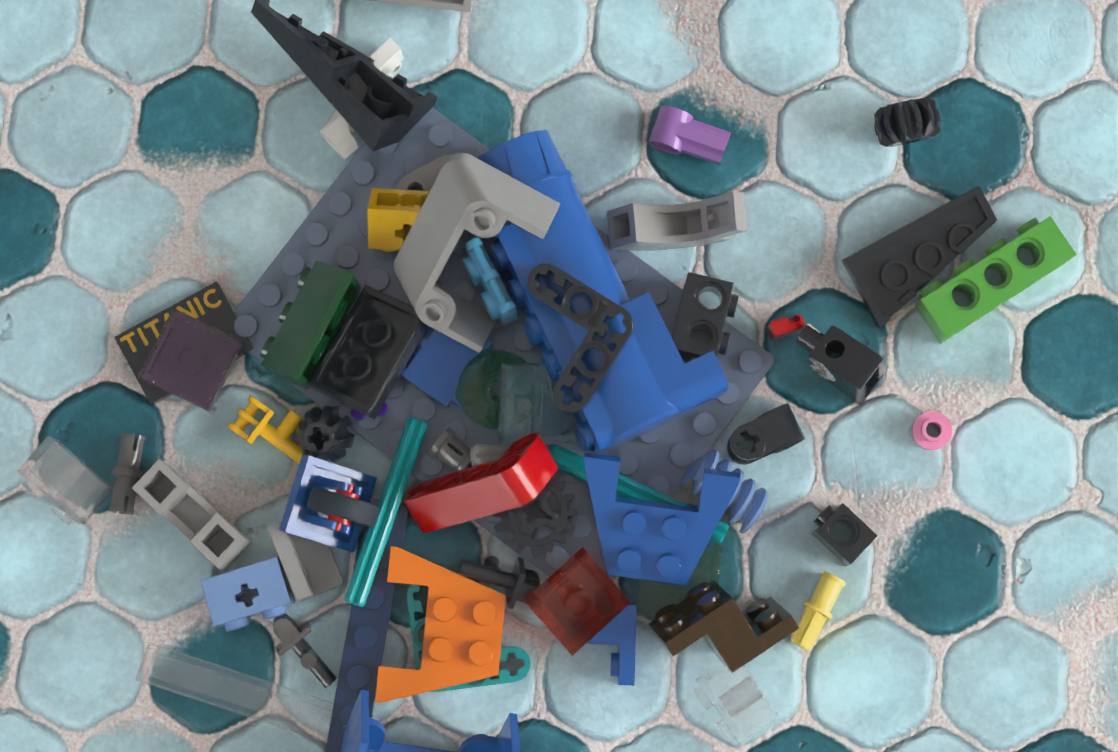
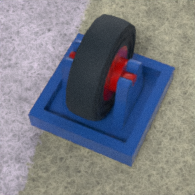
(329, 504)

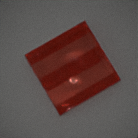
(577, 601)

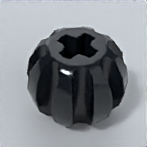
(326, 422)

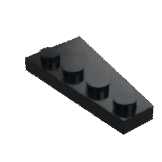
(904, 261)

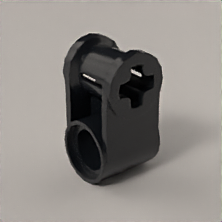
(770, 433)

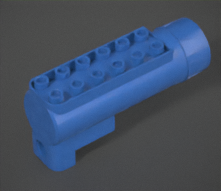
(649, 376)

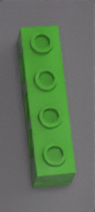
(1049, 253)

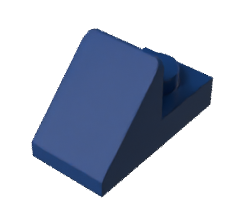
(621, 632)

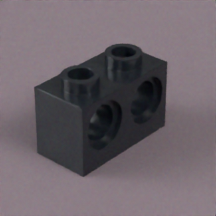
(694, 316)

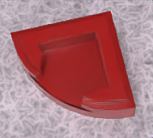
(784, 327)

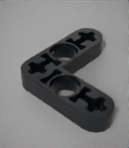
(593, 322)

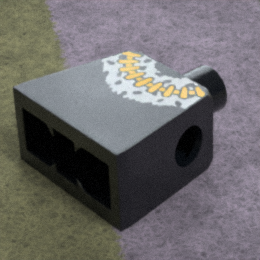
(852, 373)

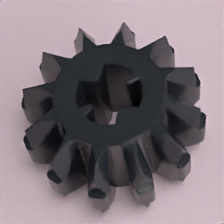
(907, 122)

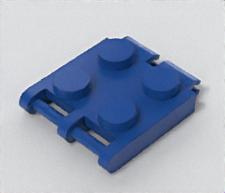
(438, 365)

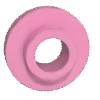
(921, 436)

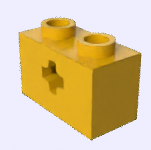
(392, 216)

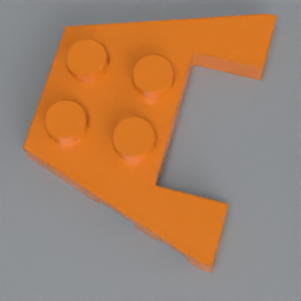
(459, 631)

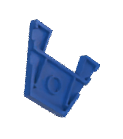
(654, 537)

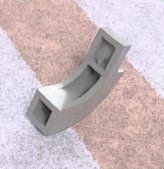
(677, 226)

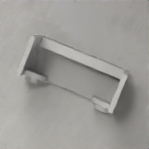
(473, 199)

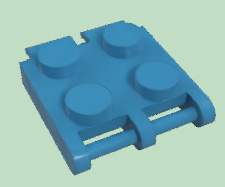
(483, 272)

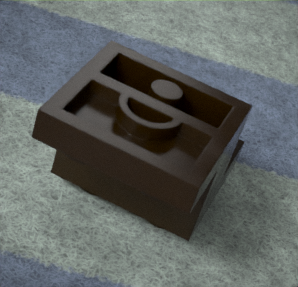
(717, 618)

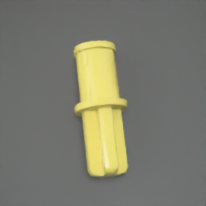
(817, 610)

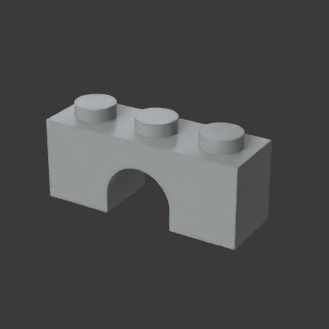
(192, 514)

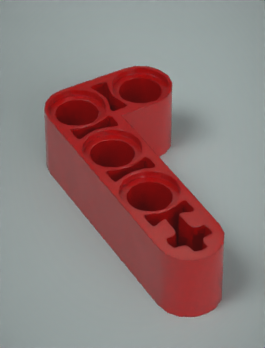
(482, 488)

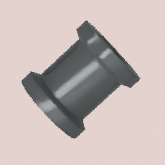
(451, 451)

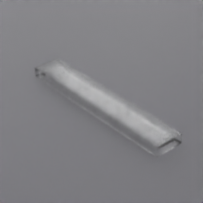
(236, 691)

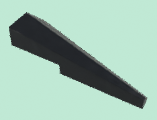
(369, 100)

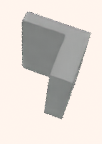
(307, 564)

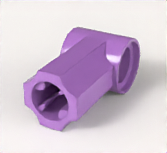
(678, 133)

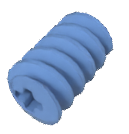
(745, 502)

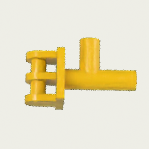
(277, 437)

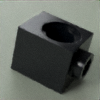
(860, 538)

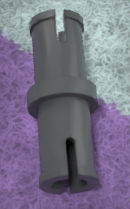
(127, 473)

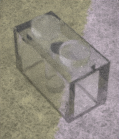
(65, 481)

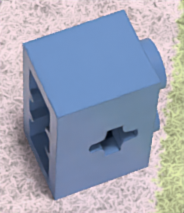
(224, 594)

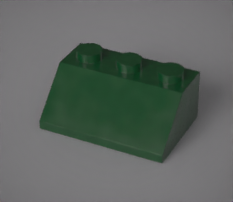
(310, 322)

